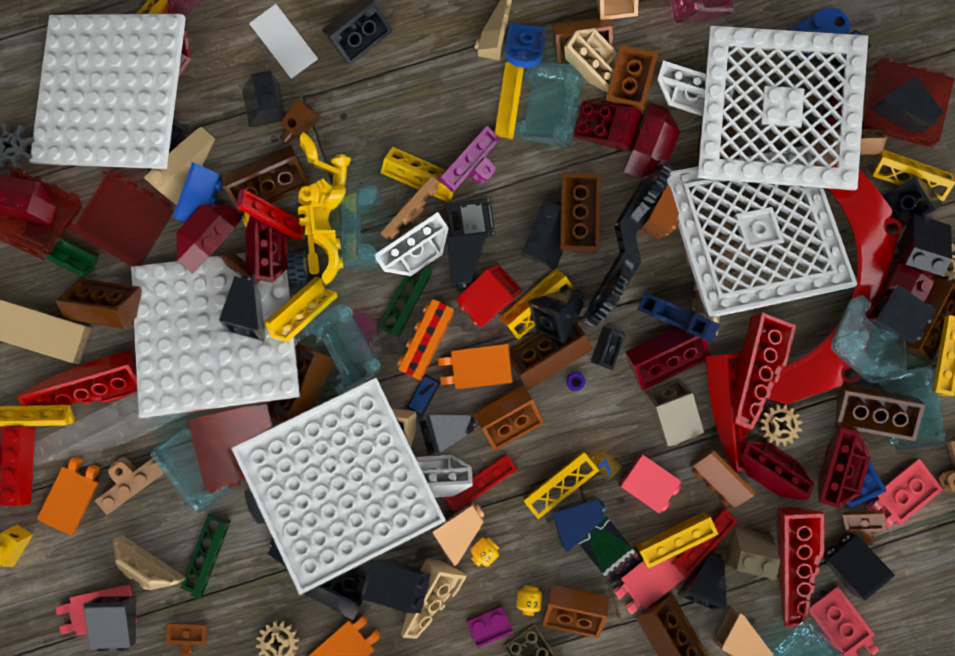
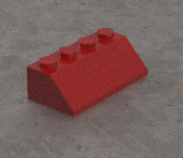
(16, 465)

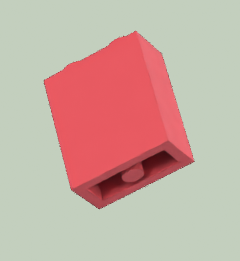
(650, 483)

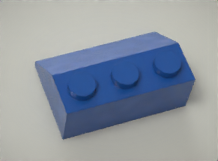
(199, 189)

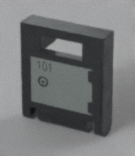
(473, 217)

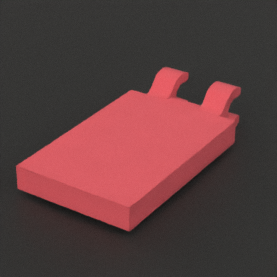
(906, 493)
(648, 584)
(76, 608)
(842, 623)

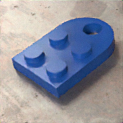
(824, 23)
(525, 42)

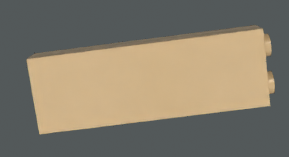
(42, 332)

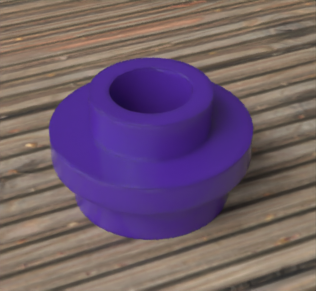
(579, 376)

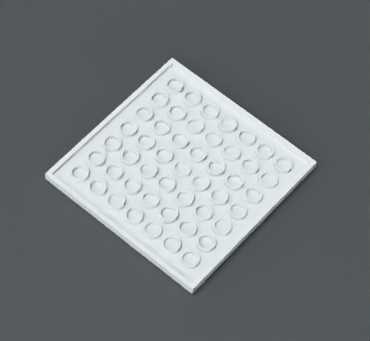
(108, 90)
(187, 354)
(338, 485)

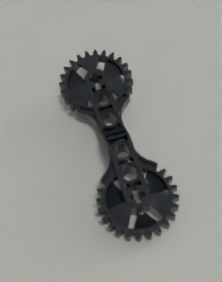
(629, 257)

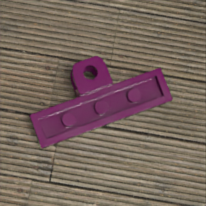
(472, 161)

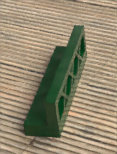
(73, 257)
(409, 305)
(210, 559)

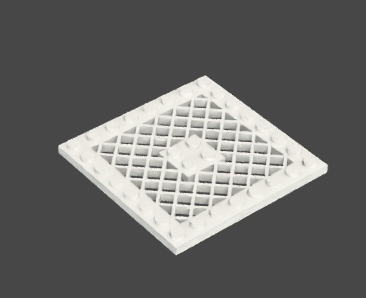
(783, 107)
(758, 231)

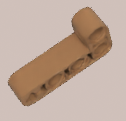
(872, 142)

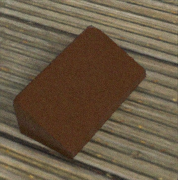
(238, 265)

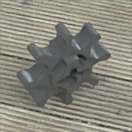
(18, 149)

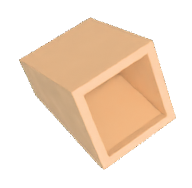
(617, 8)
(459, 531)
(739, 637)

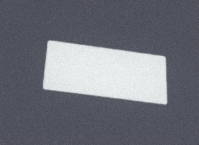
(283, 41)

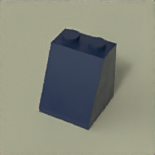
(577, 520)

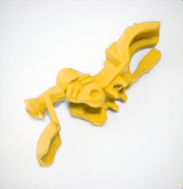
(317, 203)

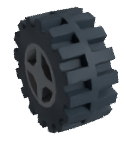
(298, 268)

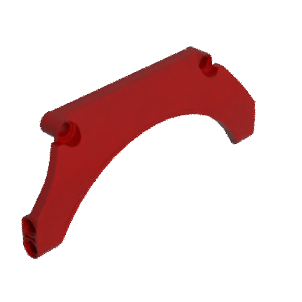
(875, 247)

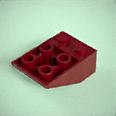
(608, 125)

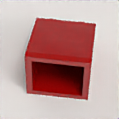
(488, 295)

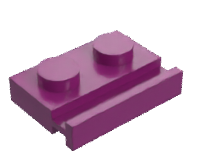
(489, 626)

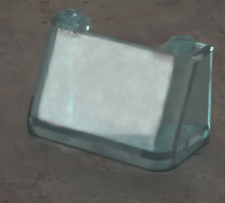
(551, 104)
(352, 251)
(346, 346)
(865, 348)
(919, 383)
(180, 464)

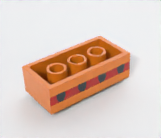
(426, 340)

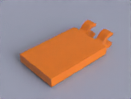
(478, 367)
(69, 497)
(348, 641)

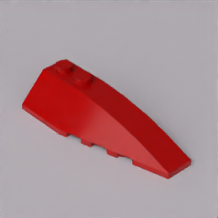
(761, 361)
(96, 380)
(722, 380)
(799, 554)

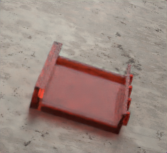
(893, 75)
(123, 219)
(35, 237)
(218, 434)

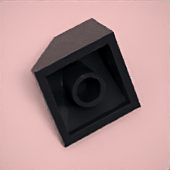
(911, 198)

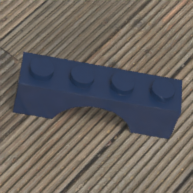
(678, 316)

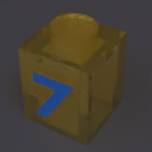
(606, 464)

